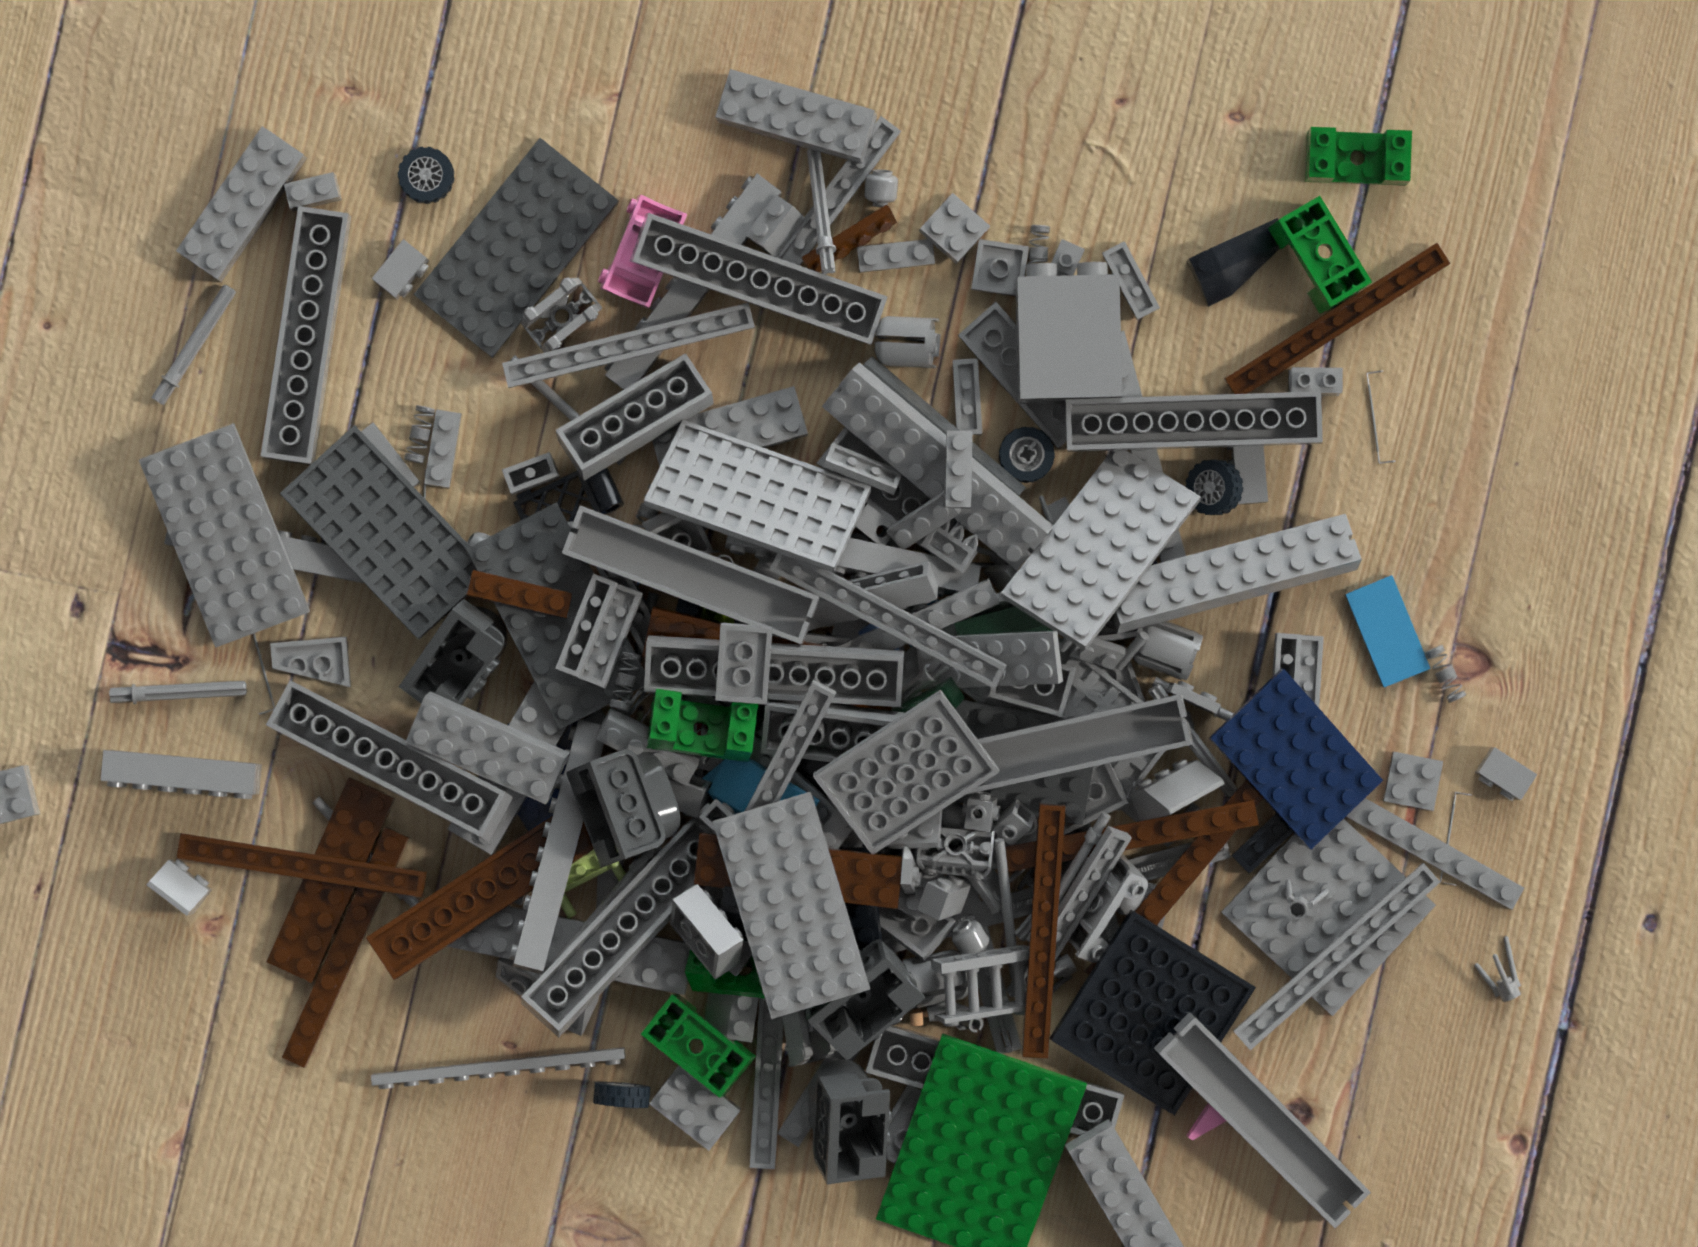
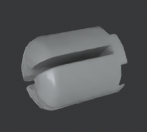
(907, 353)
(1169, 649)
(931, 982)

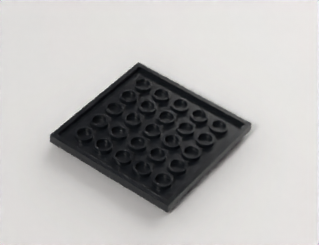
(1137, 998)

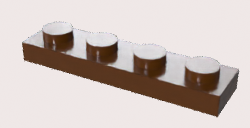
(854, 236)
(519, 594)

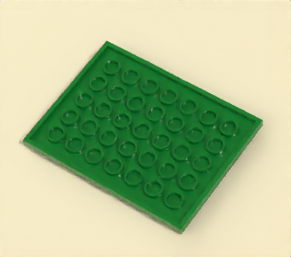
(980, 1148)

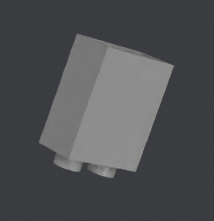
(1068, 333)

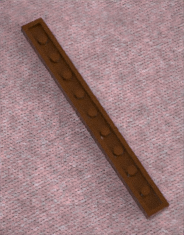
(1338, 320)
(1150, 832)
(301, 865)
(1188, 866)
(1043, 930)
(342, 955)

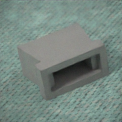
(1308, 379)

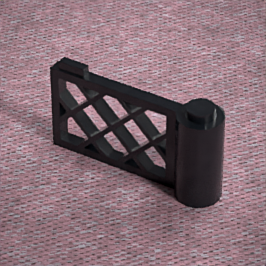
(599, 488)

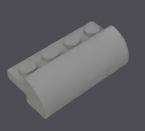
(599, 631)
(1301, 659)

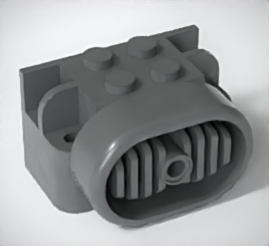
(459, 655)
(625, 804)
(864, 1016)
(848, 1122)

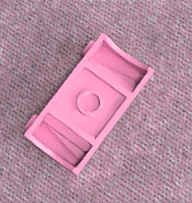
(628, 278)

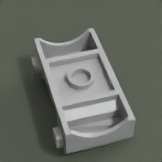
(1122, 882)

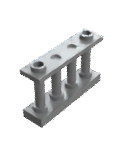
(971, 963)

